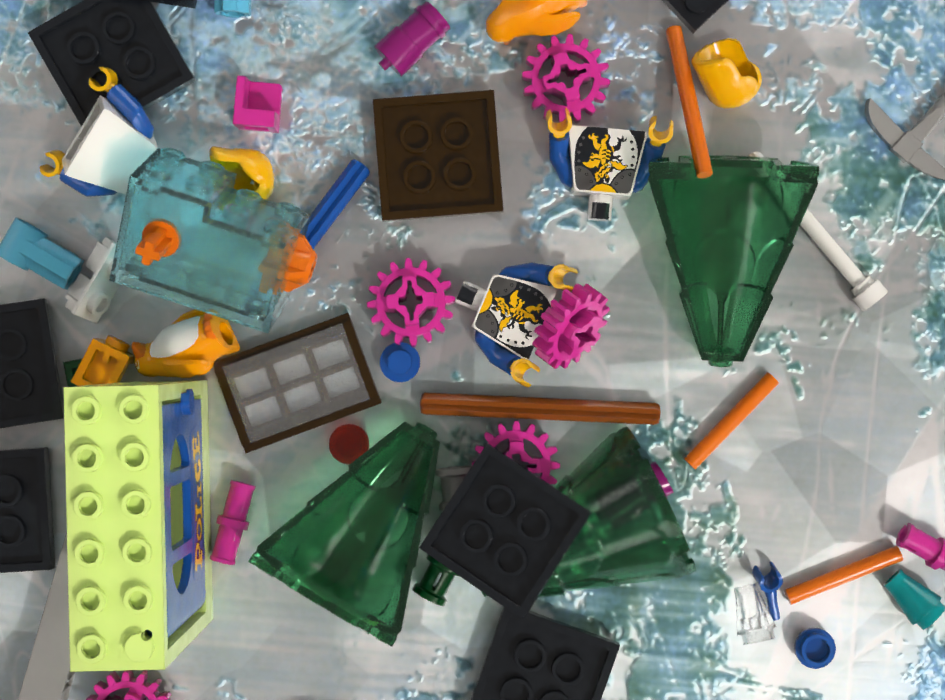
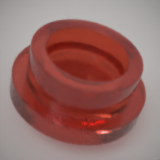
(348, 443)

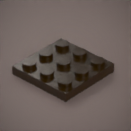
(438, 155)

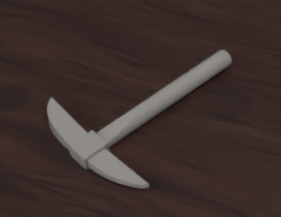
(908, 144)

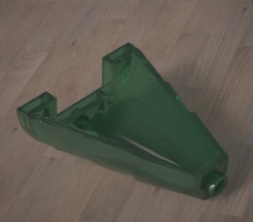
(729, 241)
(631, 526)
(361, 534)

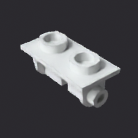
(92, 296)

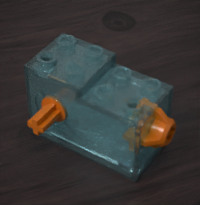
(210, 244)

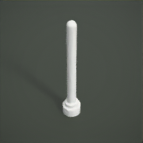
(865, 289)

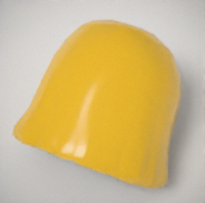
(727, 73)
(248, 166)

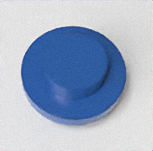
(400, 362)
(815, 648)

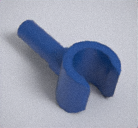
(770, 584)

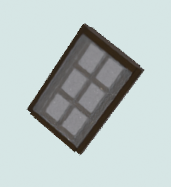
(296, 383)

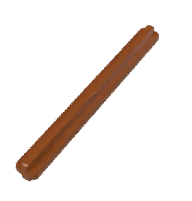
(540, 408)

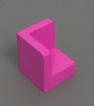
(257, 105)

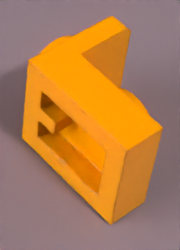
(103, 362)

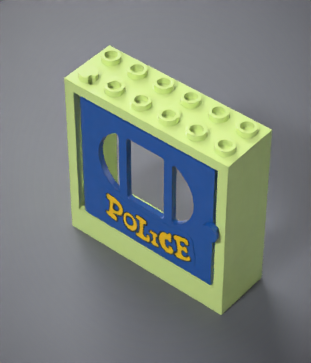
(137, 522)

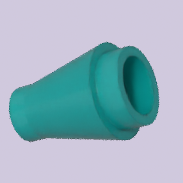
(914, 599)

